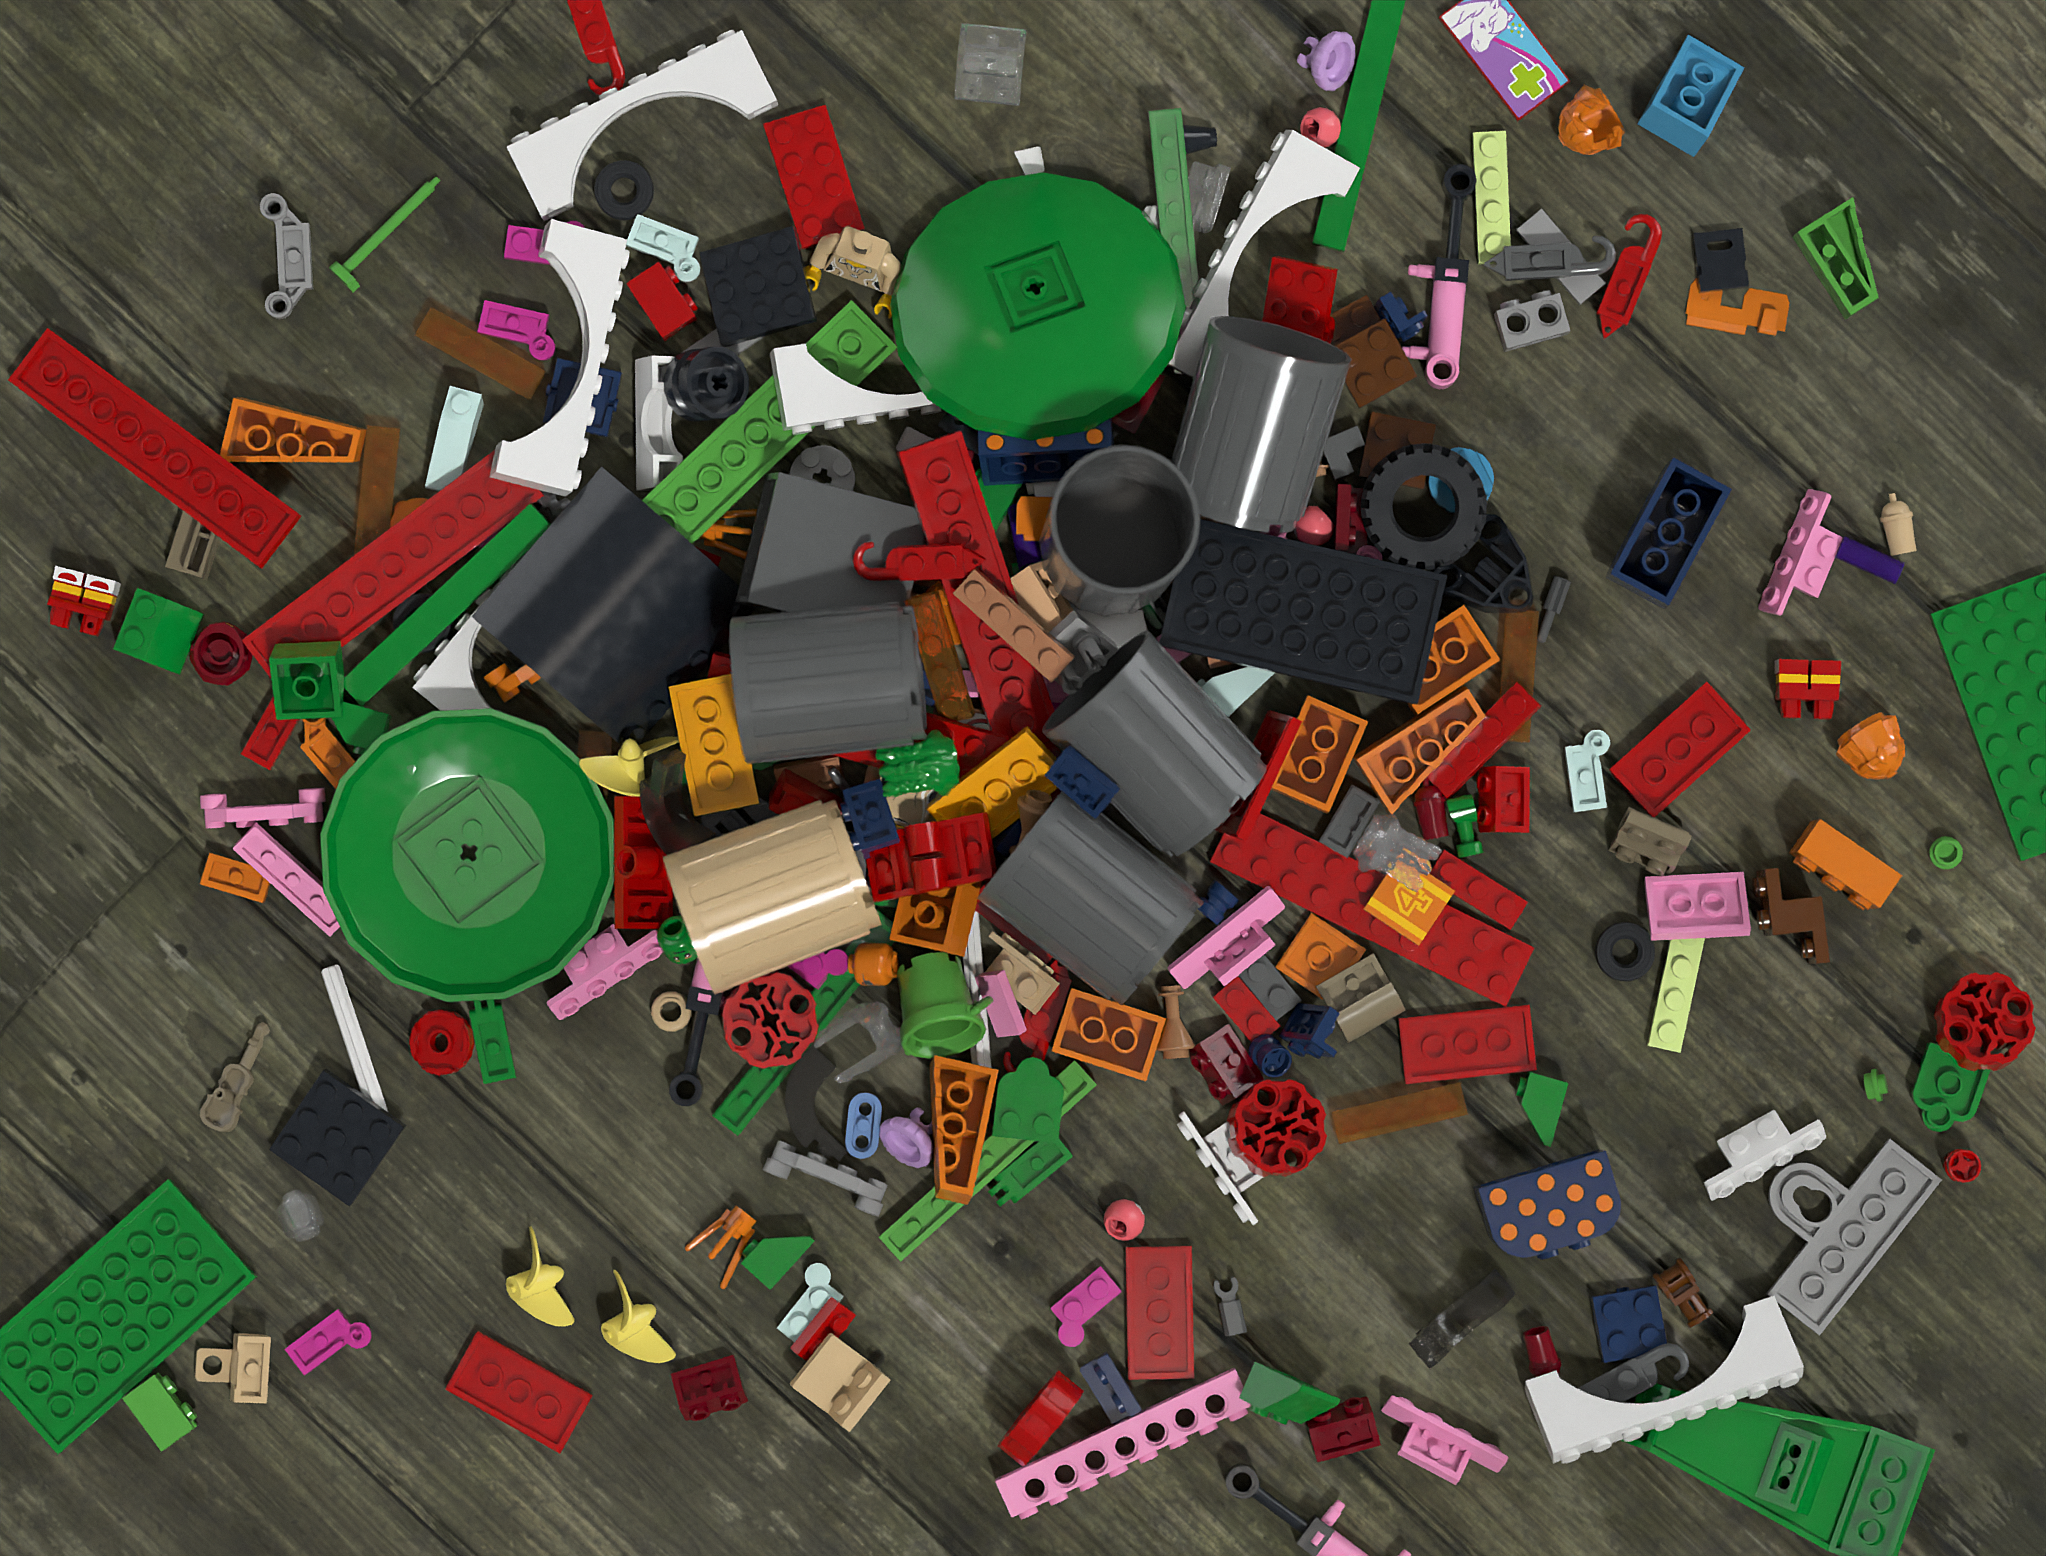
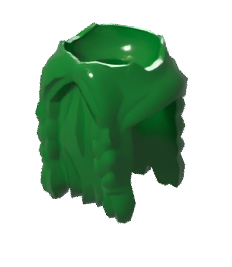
(920, 766)

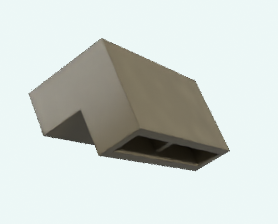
(192, 548)

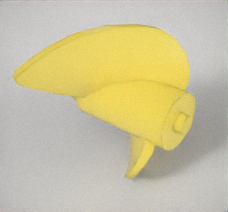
(625, 770)
(536, 1290)
(632, 1331)

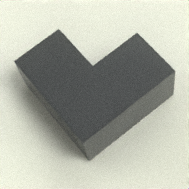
(1337, 449)

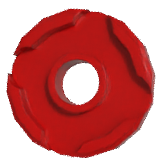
(459, 1039)

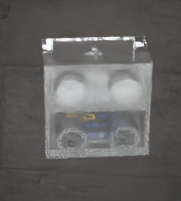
(990, 64)

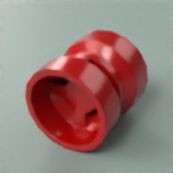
(1966, 1168)

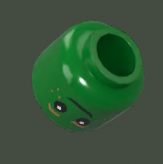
(675, 941)

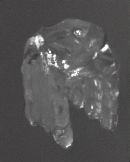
(1395, 852)
(877, 1022)

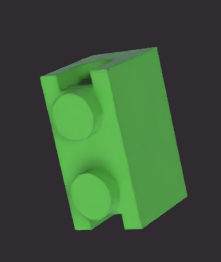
(161, 1411)

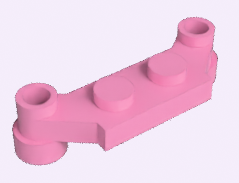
(217, 812)

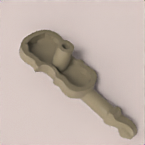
(223, 1106)

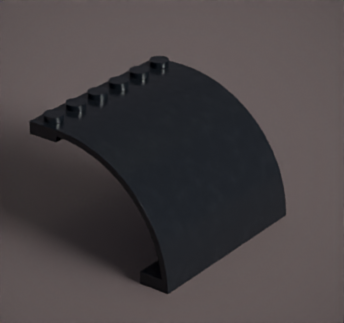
(613, 609)

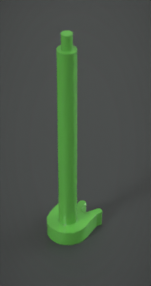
(343, 271)

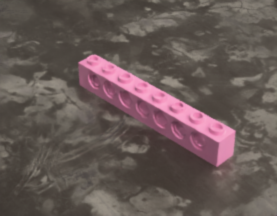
(1013, 1483)

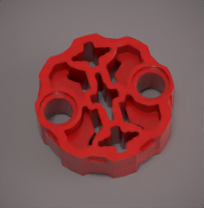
(2004, 1030)
(754, 1049)
(1250, 1110)
(1040, 1418)

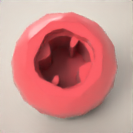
(1321, 126)
(1314, 527)
(1124, 1219)

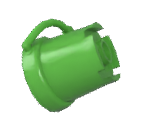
(938, 1008)

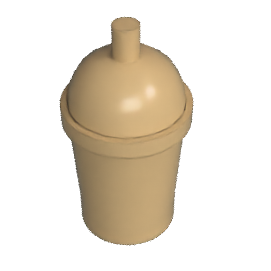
(1898, 526)

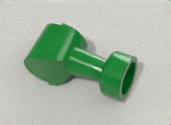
(1463, 813)

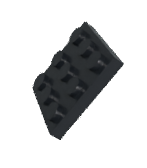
(758, 286)
(337, 1137)

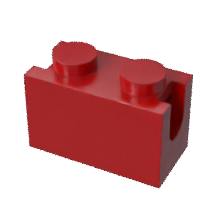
(662, 301)
(798, 793)

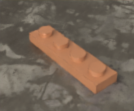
(1014, 625)

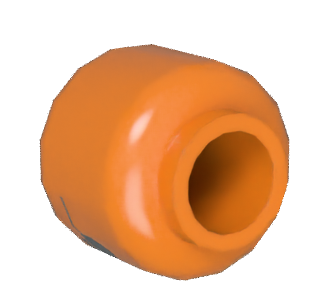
(873, 964)

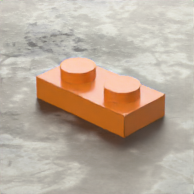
(234, 878)

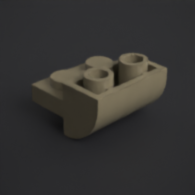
(1649, 842)
(1361, 997)

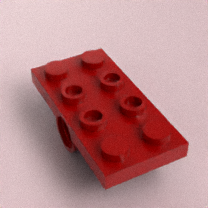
(1301, 297)
(933, 858)
(641, 877)

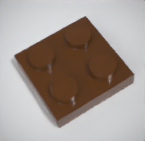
(1389, 434)

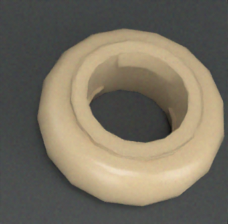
(656, 1011)

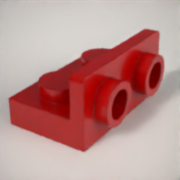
(1503, 799)

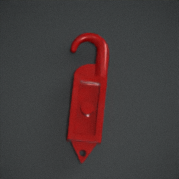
(597, 40)
(1628, 277)
(920, 562)
(1042, 1025)

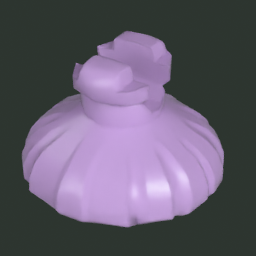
(1329, 59)
(908, 1139)

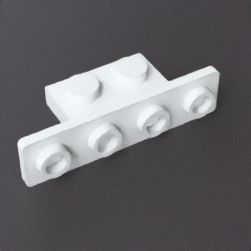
(1758, 1149)
(1232, 1171)

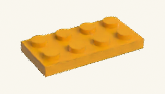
(712, 745)
(999, 782)

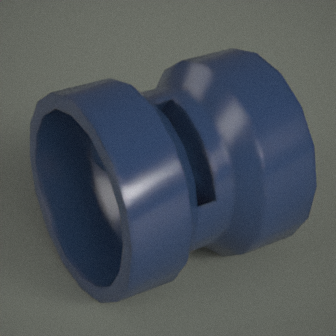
(1217, 902)
(1270, 1055)

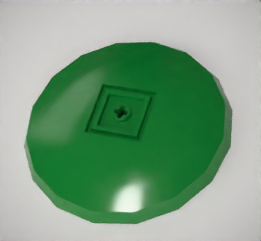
(1046, 359)
(453, 921)

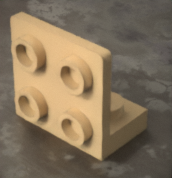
(1026, 973)
(840, 1381)

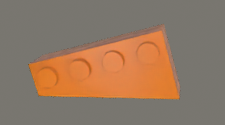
(282, 435)
(1416, 748)
(960, 1117)

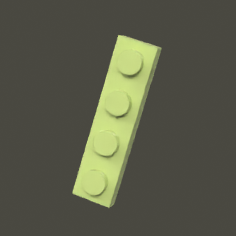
(1491, 194)
(1675, 994)

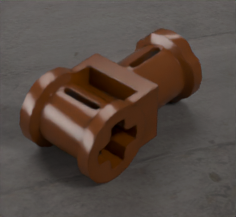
(1681, 1290)

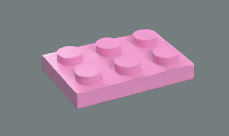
(1697, 906)

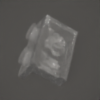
(1206, 192)

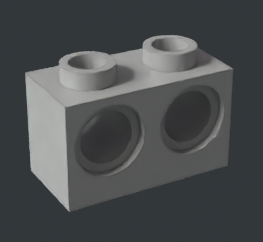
(1534, 329)

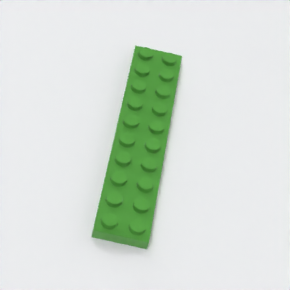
(753, 437)

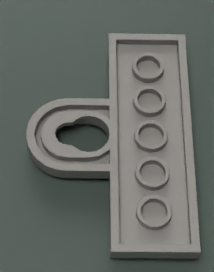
(1853, 1234)

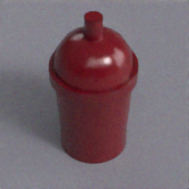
(1431, 811)
(1541, 1351)

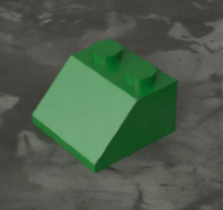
(158, 631)
(307, 680)
(1284, 1396)

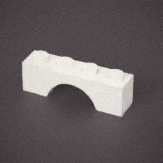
(654, 442)

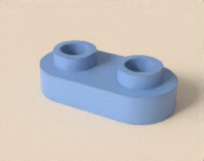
(863, 1125)

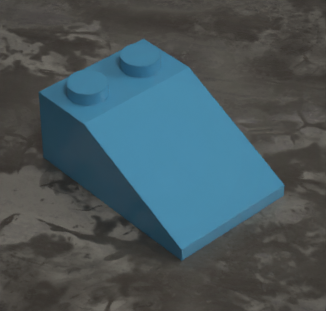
(1691, 96)

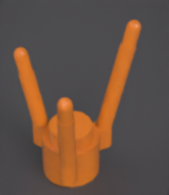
(719, 528)
(737, 1224)

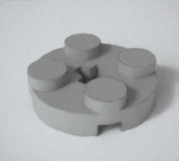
(827, 458)

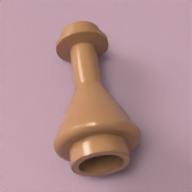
(1031, 809)
(1174, 1038)

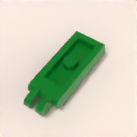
(492, 1042)
(1030, 1170)

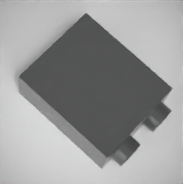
(807, 546)

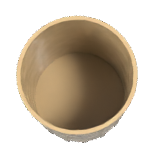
(772, 894)

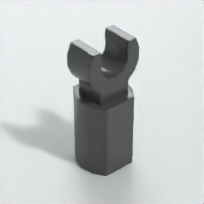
(1230, 1309)

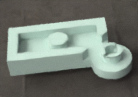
(666, 244)
(1586, 772)
(811, 1302)

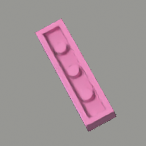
(287, 876)

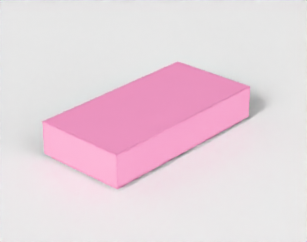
(1004, 1010)

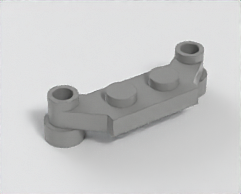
(293, 256)
(869, 1193)

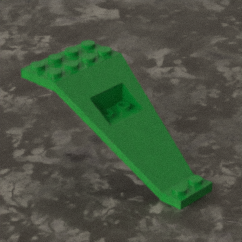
(1845, 1490)

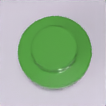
(1945, 852)
(1875, 1085)

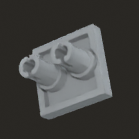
(1088, 646)

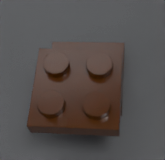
(1375, 354)
(1791, 916)

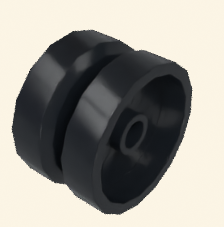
(706, 384)

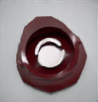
(220, 654)

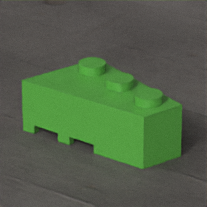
(1839, 258)

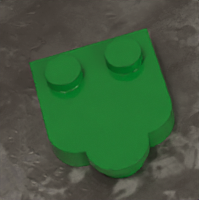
(1946, 1090)
(1029, 1103)

